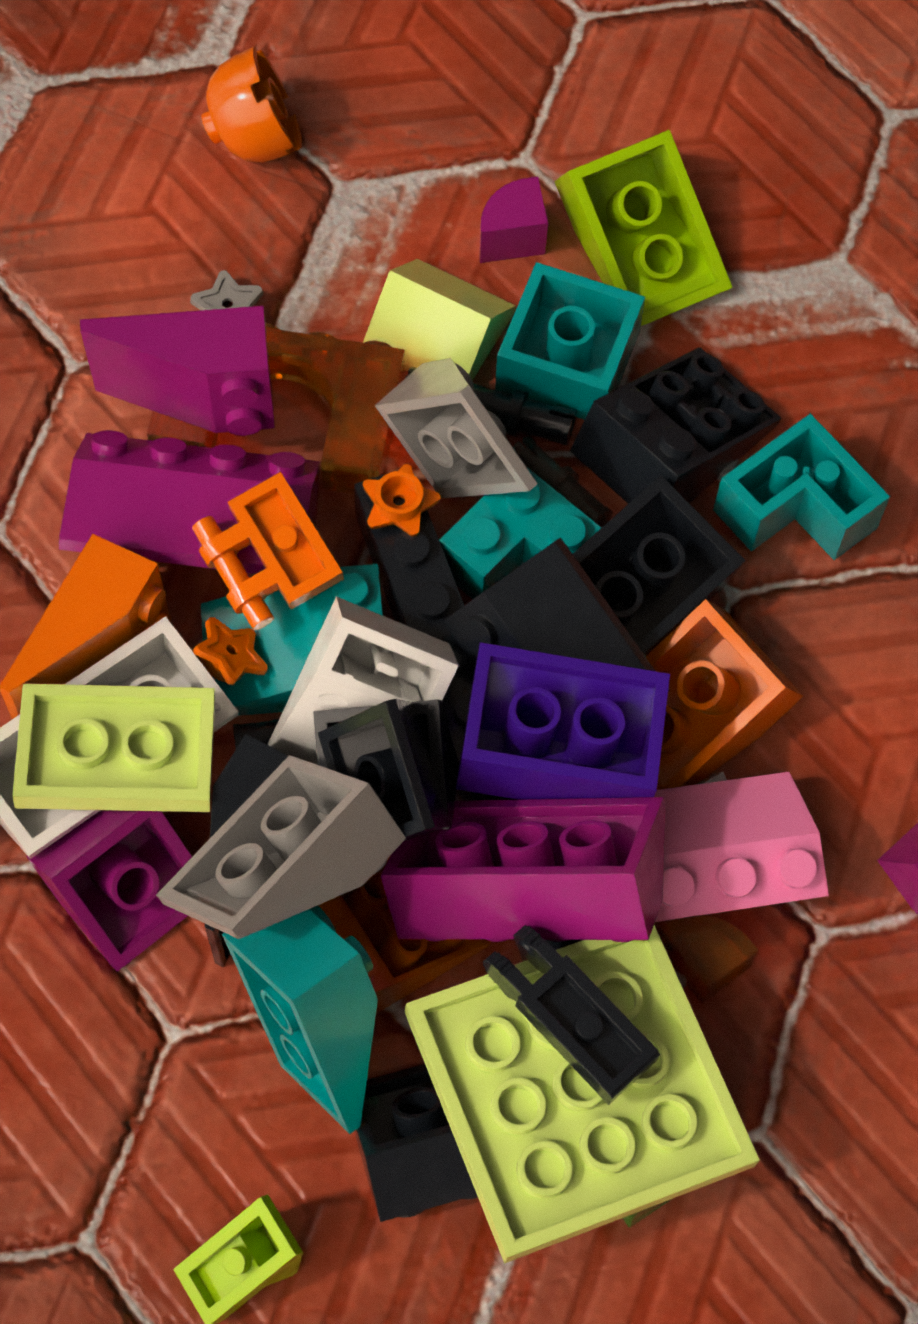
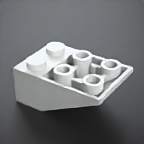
(359, 664)

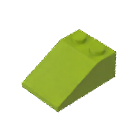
(645, 226)

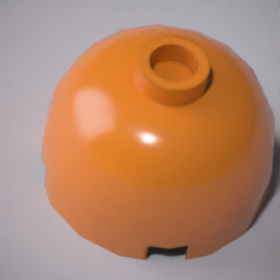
(250, 109)

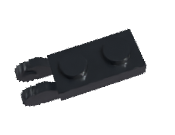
(574, 1016)

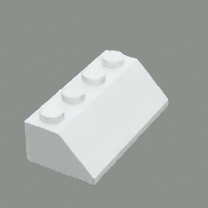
(150, 659)

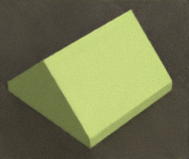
(437, 317)

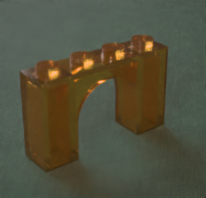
(349, 379)

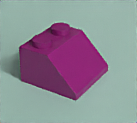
(110, 879)

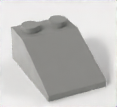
(453, 434)
(286, 851)

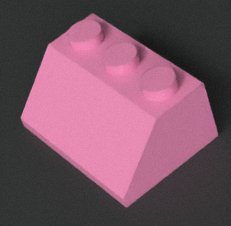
(738, 847)

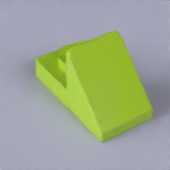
(240, 1261)

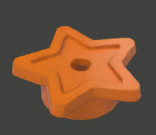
(395, 485)
(229, 652)

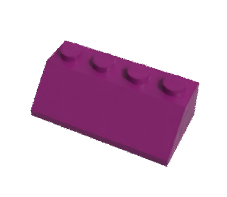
(156, 490)
(536, 863)

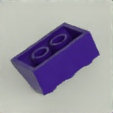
(561, 727)

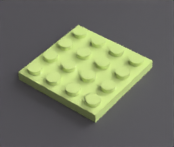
(541, 1139)

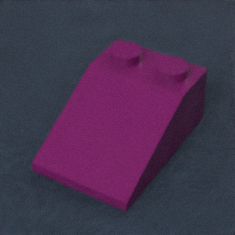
(187, 365)

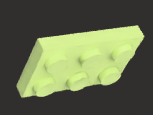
(114, 748)

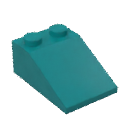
(288, 637)
(313, 1006)

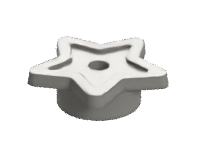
(224, 290)

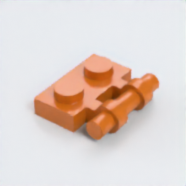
(284, 541)

